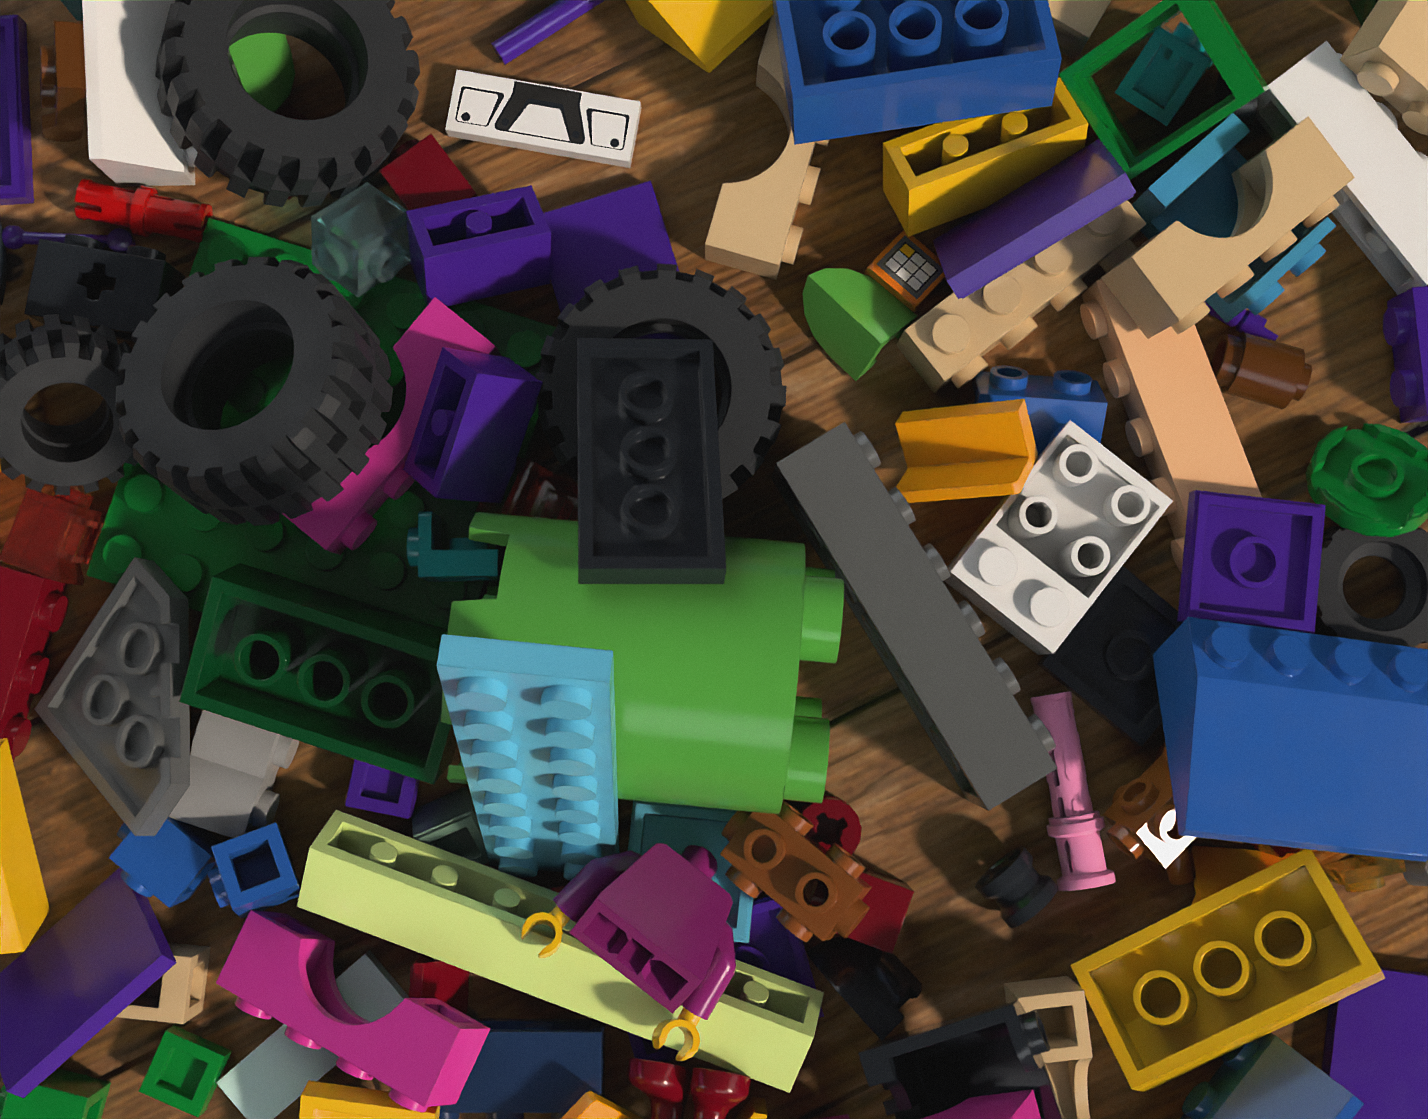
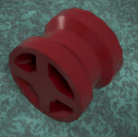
(827, 825)

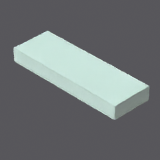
(281, 1068)

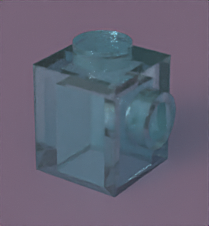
(360, 239)

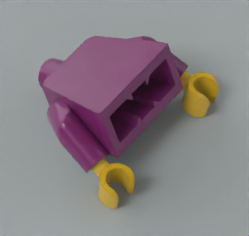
(655, 924)

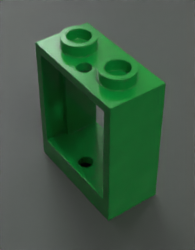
(1221, 46)

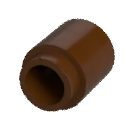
(1260, 369)

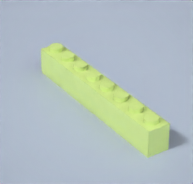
(476, 921)

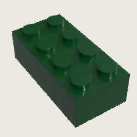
(321, 671)

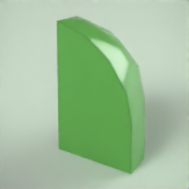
(263, 67)
(852, 317)

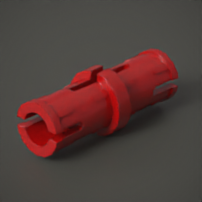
(141, 210)

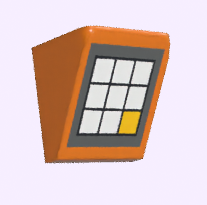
(907, 270)

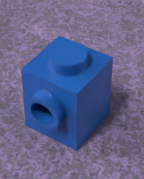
(166, 864)
(254, 871)

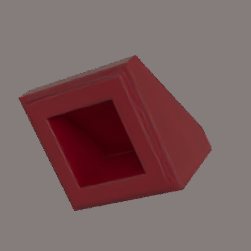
(439, 980)

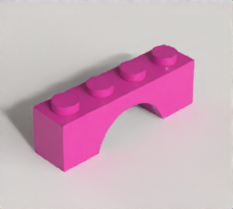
(349, 516)
(288, 974)

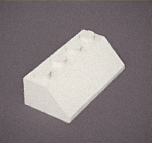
(124, 118)

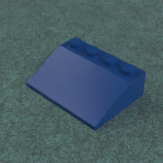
(911, 62)
(1296, 738)

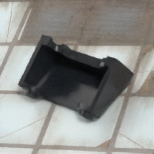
(963, 1059)

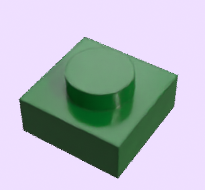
(185, 1071)

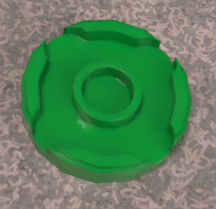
(1371, 480)

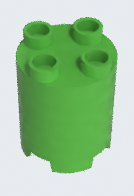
(697, 667)

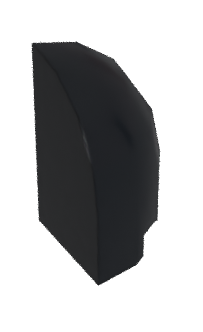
(868, 980)

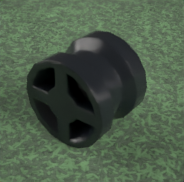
(1016, 887)

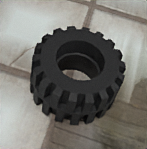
(61, 453)

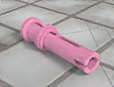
(1074, 821)

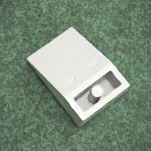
(1057, 541)

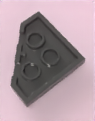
(121, 697)

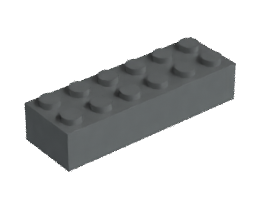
(913, 619)

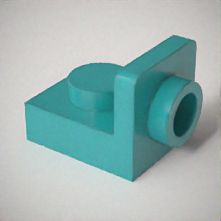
(1166, 72)
(463, 561)

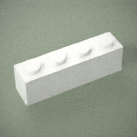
(1389, 196)

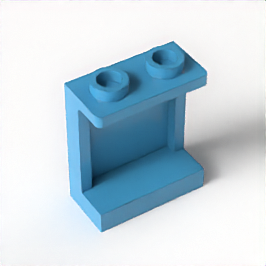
(1204, 198)

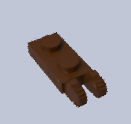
(63, 83)

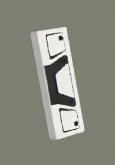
(543, 118)

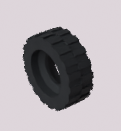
(1408, 553)

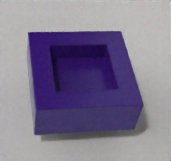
(381, 790)

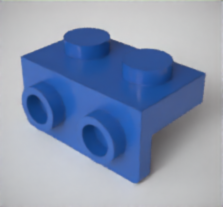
(1048, 399)

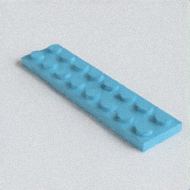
(535, 749)

